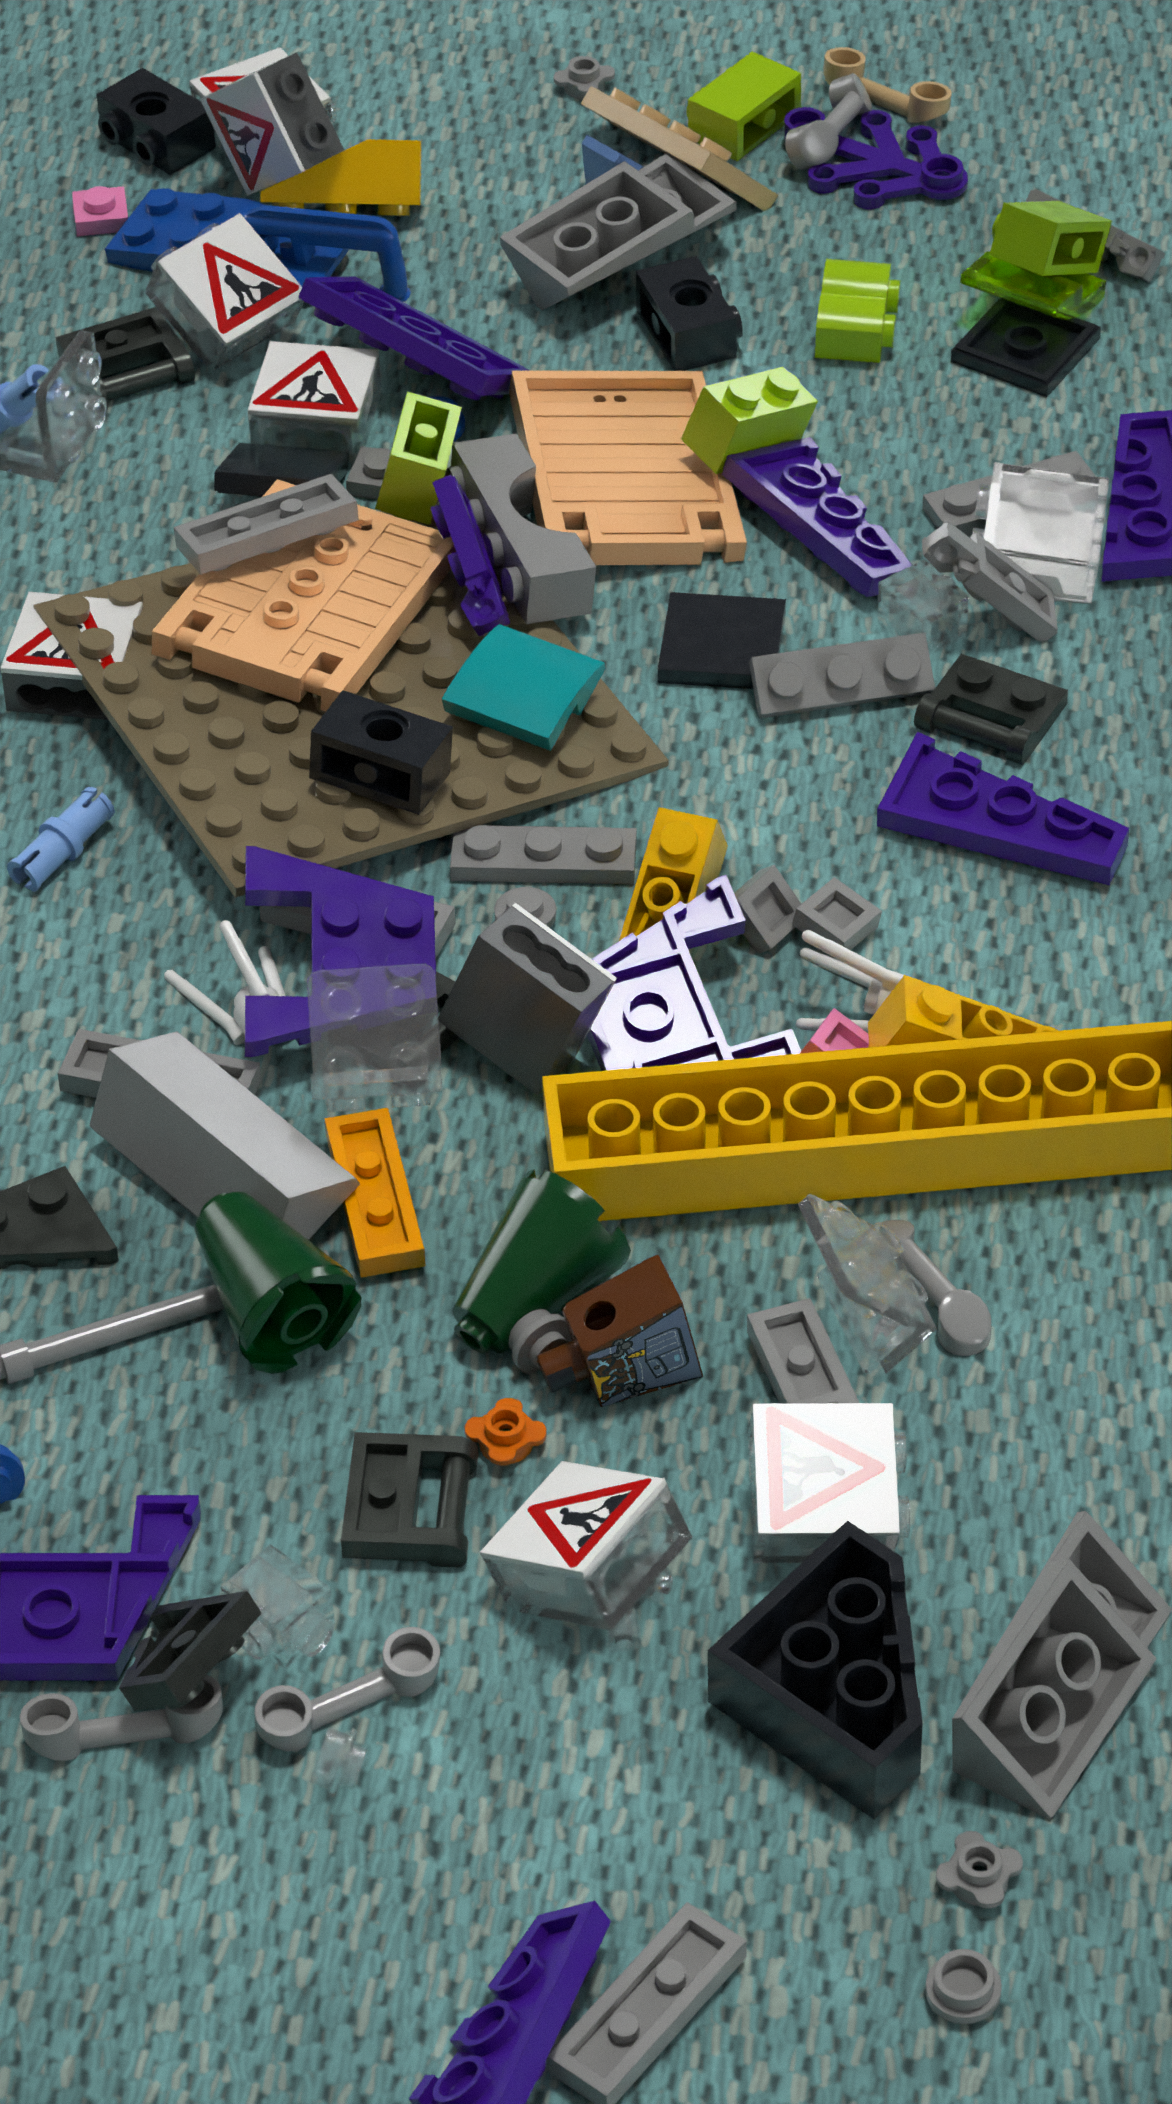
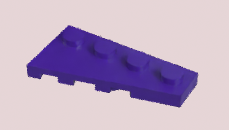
(1140, 499)
(813, 508)
(971, 809)
(509, 2039)

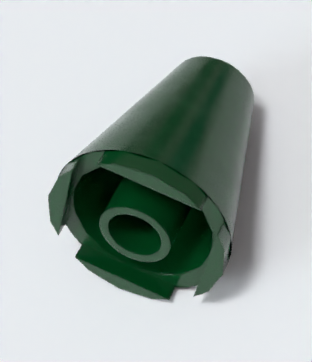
(536, 1259)
(273, 1282)

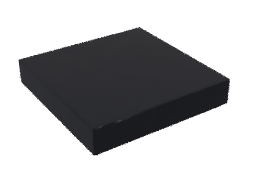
(1025, 346)
(255, 467)
(715, 636)

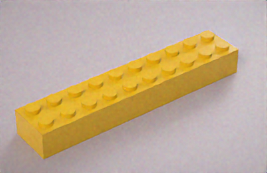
(865, 1121)

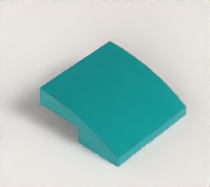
(522, 686)

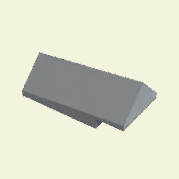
(610, 226)
(209, 1135)
(1059, 1672)

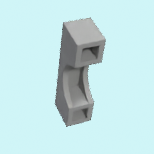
(539, 567)

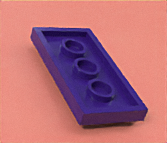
(422, 339)

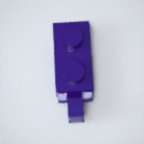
(471, 560)

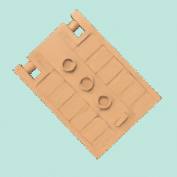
(618, 466)
(312, 611)

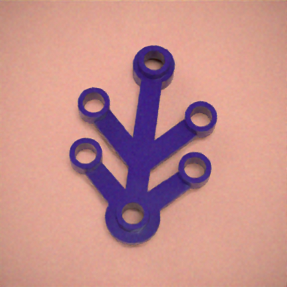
(936, 177)

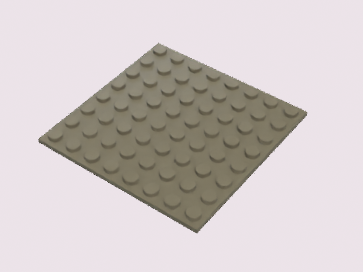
(240, 757)

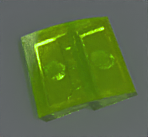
(1054, 295)

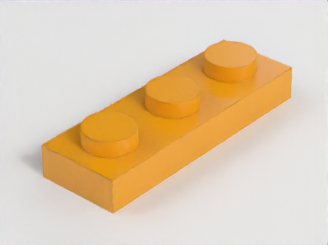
(381, 1207)

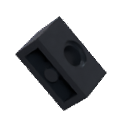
(155, 121)
(687, 314)
(380, 752)

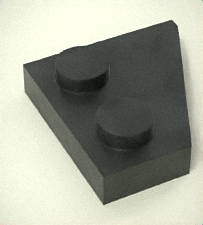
(50, 1222)
(189, 1645)

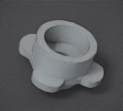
(582, 74)
(979, 1887)

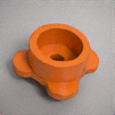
(506, 1446)

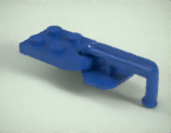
(302, 239)

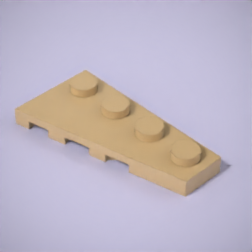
(678, 141)

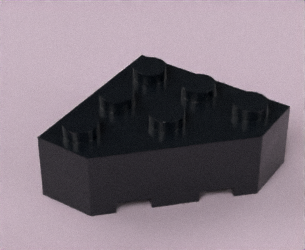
(830, 1671)

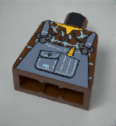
(625, 1338)

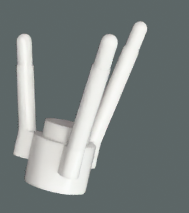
(852, 967)
(234, 1026)

